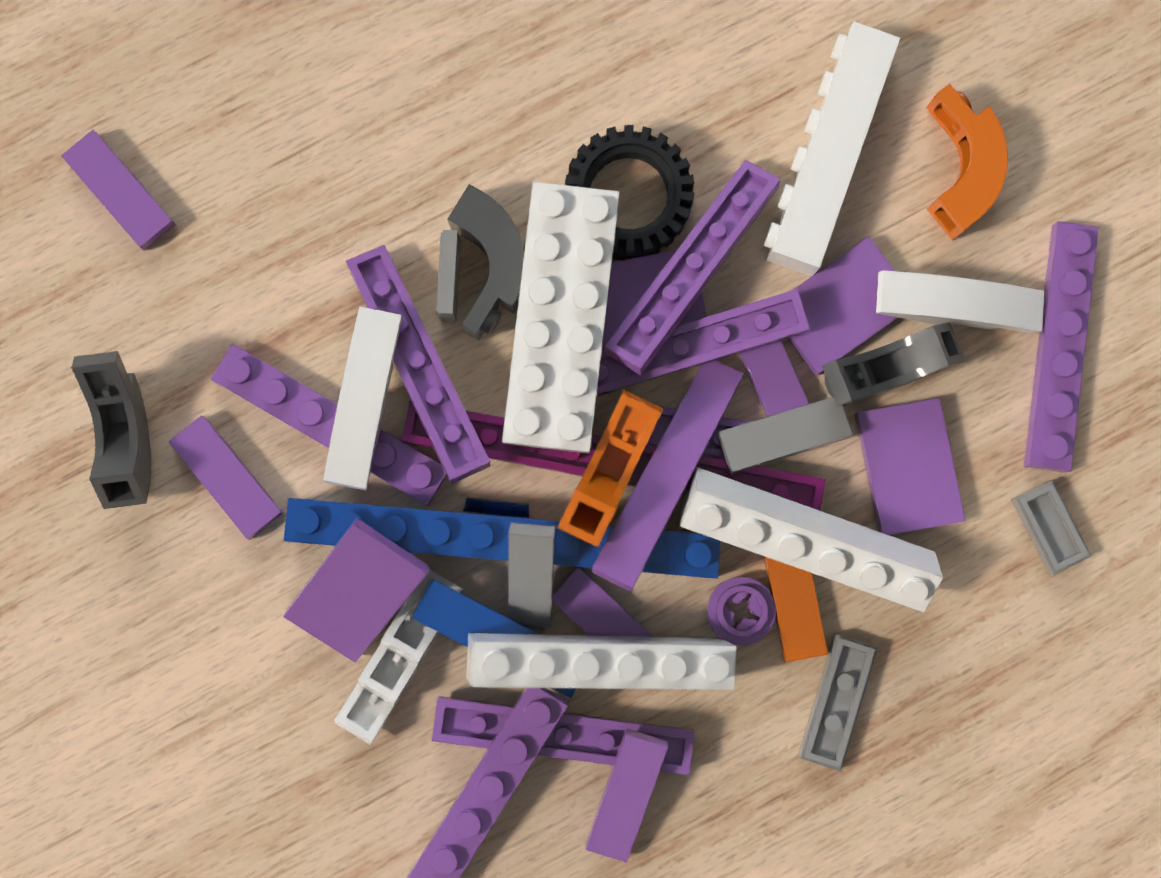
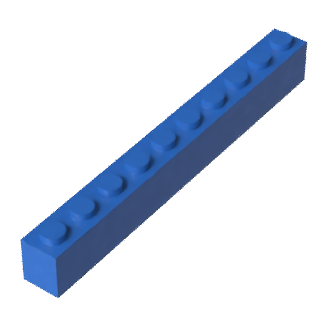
(484, 536)

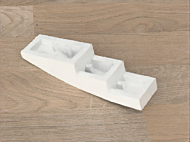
(959, 301)
(362, 398)
(390, 668)

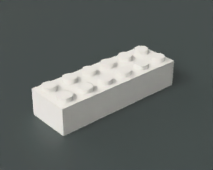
(560, 317)

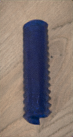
(496, 507)

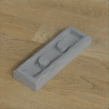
(784, 435)
(531, 574)
(837, 702)

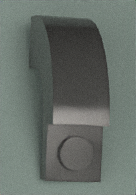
(494, 232)
(892, 365)
(120, 427)

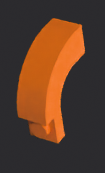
(982, 161)
(610, 468)

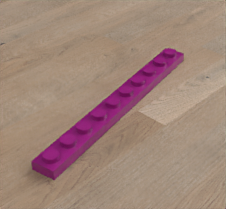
(489, 428)

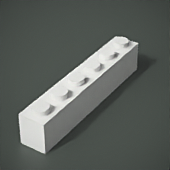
(832, 149)
(810, 540)
(600, 662)

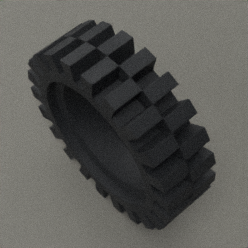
(660, 156)

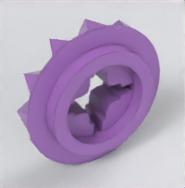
(759, 602)

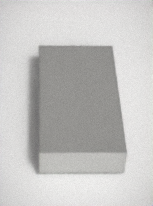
(448, 275)
(1051, 527)

